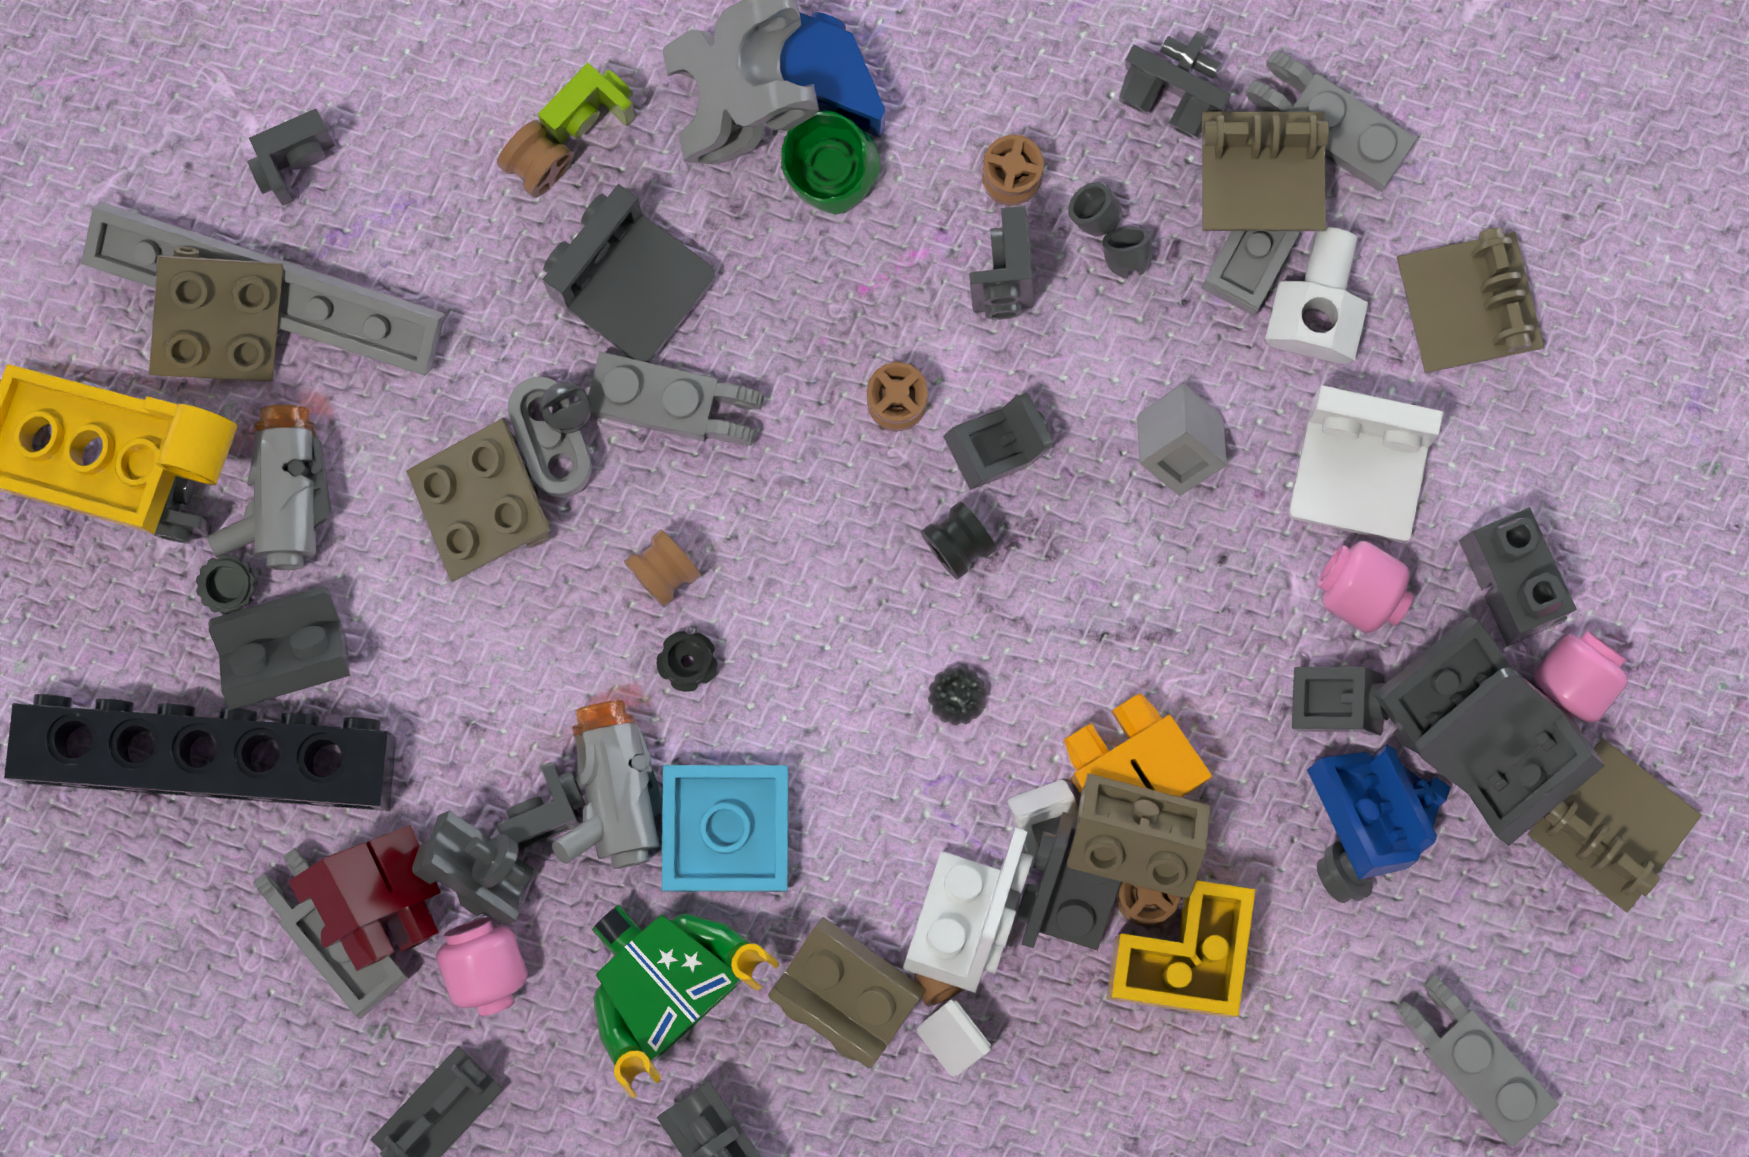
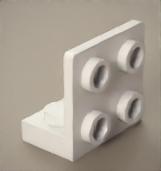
(1363, 463)
(968, 916)

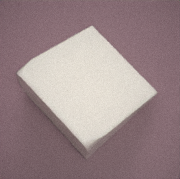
(1041, 811)
(953, 1038)

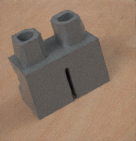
(1525, 577)

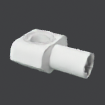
(1321, 290)

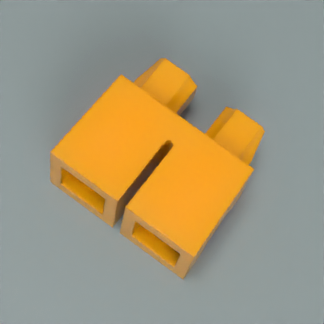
(1153, 747)

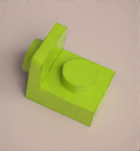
(576, 104)

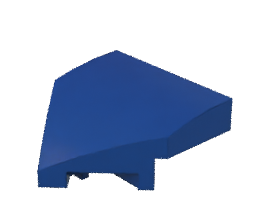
(1378, 809)

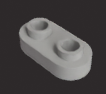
(543, 445)

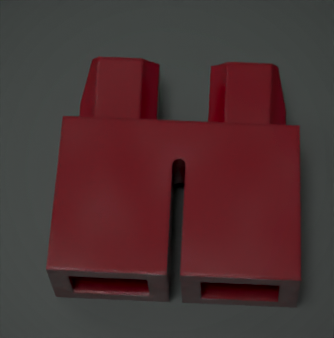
(366, 889)

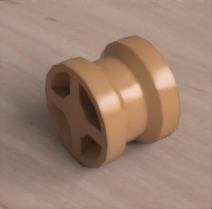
(1014, 157)
(535, 158)
(897, 379)
(662, 568)
(1144, 915)

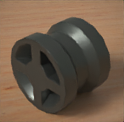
(958, 540)

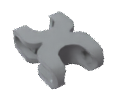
(739, 80)

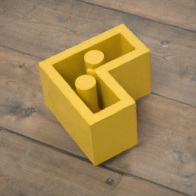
(1199, 970)

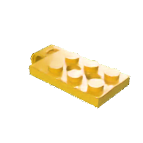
(140, 455)

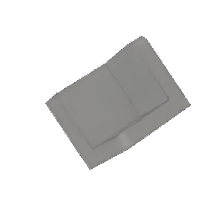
(1181, 440)

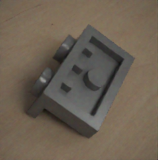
(1009, 285)
(279, 647)
(1439, 680)
(1067, 901)

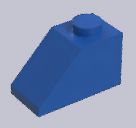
(831, 60)

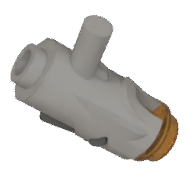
(288, 492)
(617, 786)

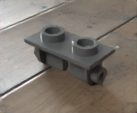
(438, 1109)

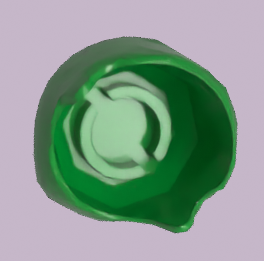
(830, 162)

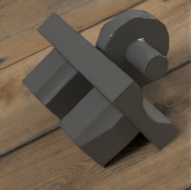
(1151, 73)
(474, 866)
(705, 1126)

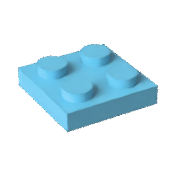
(725, 828)

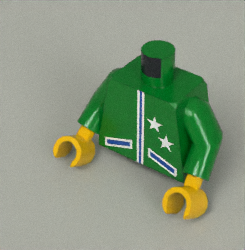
(664, 984)

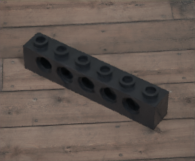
(40, 754)

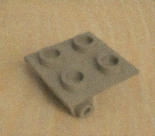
(1263, 171)
(1470, 301)
(214, 317)
(479, 500)
(1617, 828)

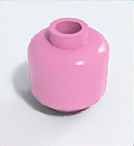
(1365, 586)
(1582, 676)
(481, 966)

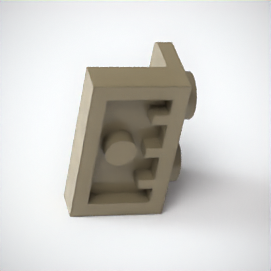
(1139, 836)
(846, 993)

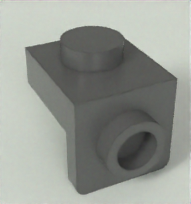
(999, 442)

